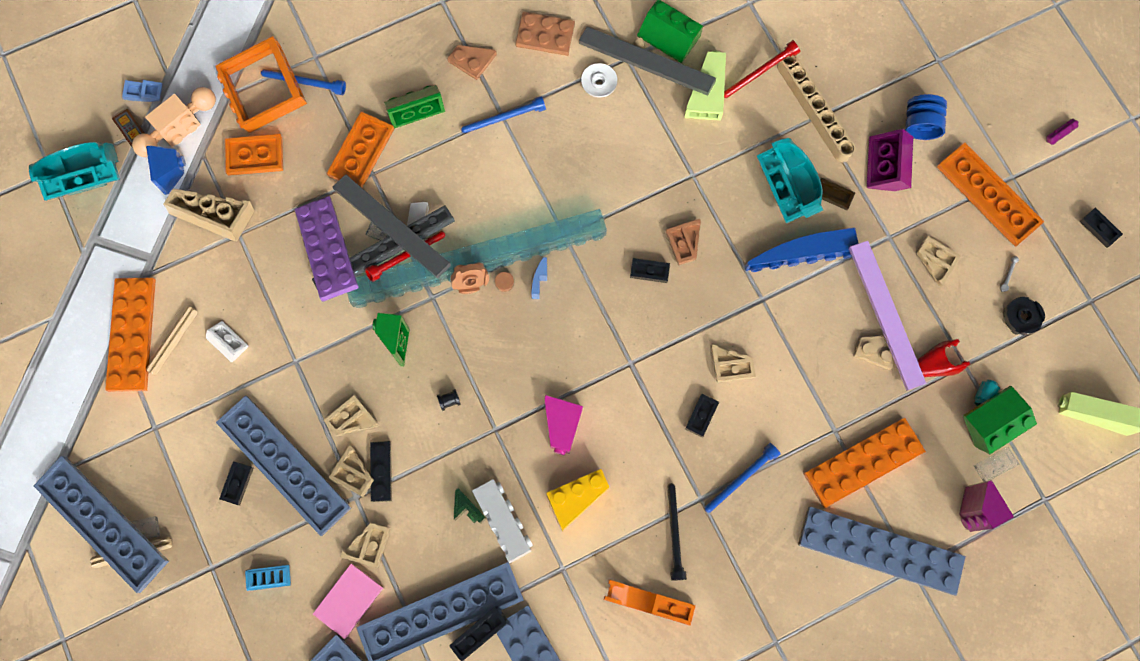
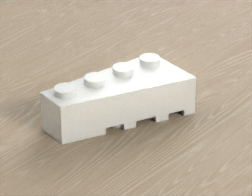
(502, 521)

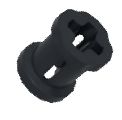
(448, 400)

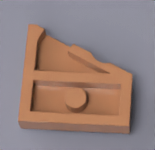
(471, 59)
(684, 241)

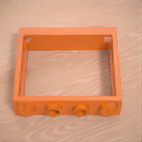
(247, 58)

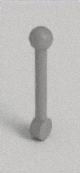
(1005, 287)

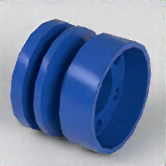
(926, 117)

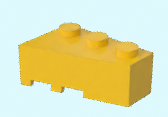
(575, 497)

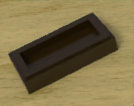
(836, 194)

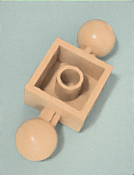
(174, 120)

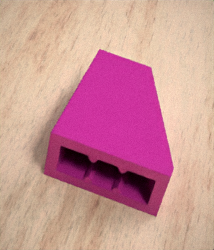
(562, 423)

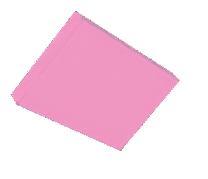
(348, 601)

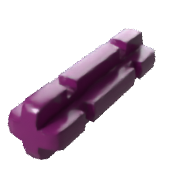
(1062, 131)

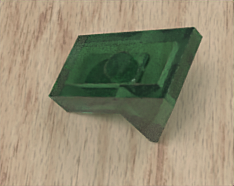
(463, 504)

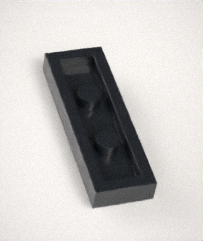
(381, 471)
(479, 633)

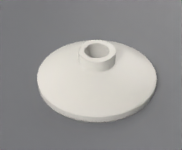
(599, 73)

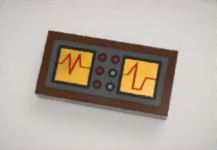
(128, 125)

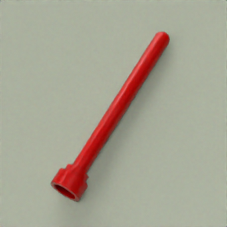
(791, 49)
(374, 272)

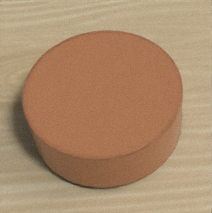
(504, 281)

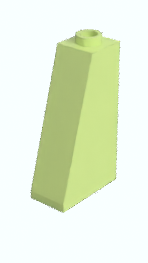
(710, 106)
(1101, 412)

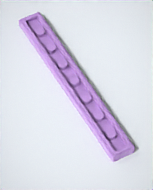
(887, 315)

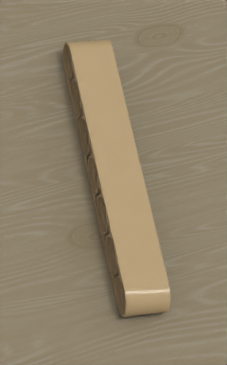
(816, 115)

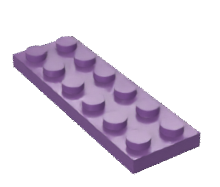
(326, 249)

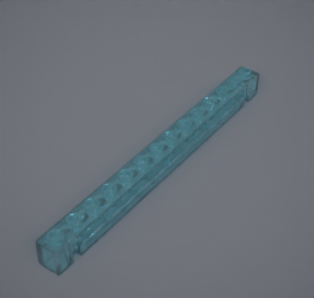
(491, 253)

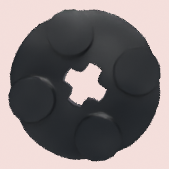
(1018, 325)

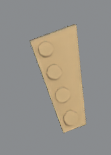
(212, 213)

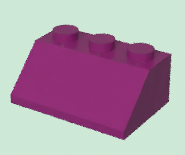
(890, 161)
(983, 507)

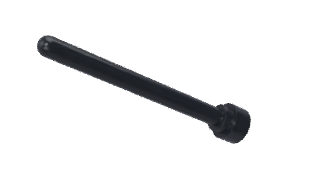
(678, 571)

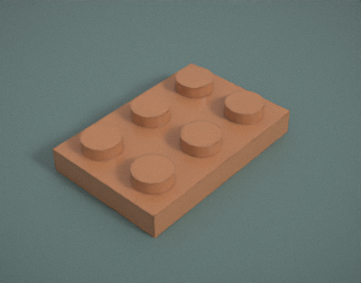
(545, 33)

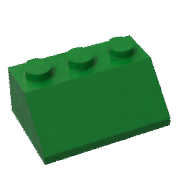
(670, 31)
(414, 106)
(394, 334)
(999, 420)

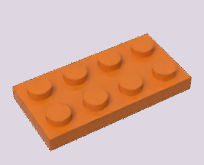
(361, 149)

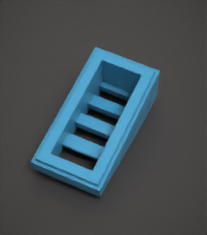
(250, 583)

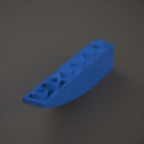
(807, 249)

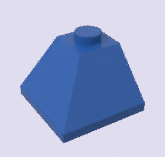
(165, 167)

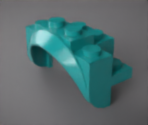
(75, 169)
(792, 182)

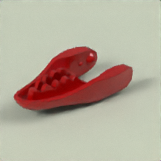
(936, 363)

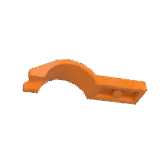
(650, 602)

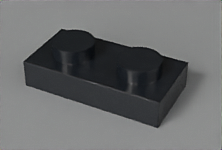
(1101, 227)
(650, 270)
(702, 415)
(236, 483)

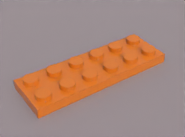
(990, 194)
(130, 334)
(864, 462)

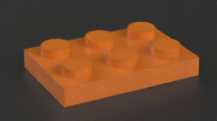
(254, 154)

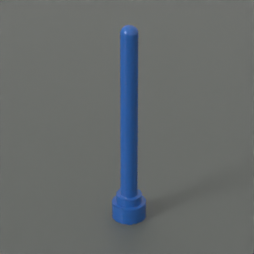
(337, 86)
(537, 105)
(770, 452)

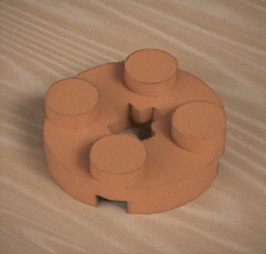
(475, 272)

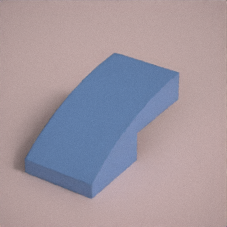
(145, 92)
(540, 275)

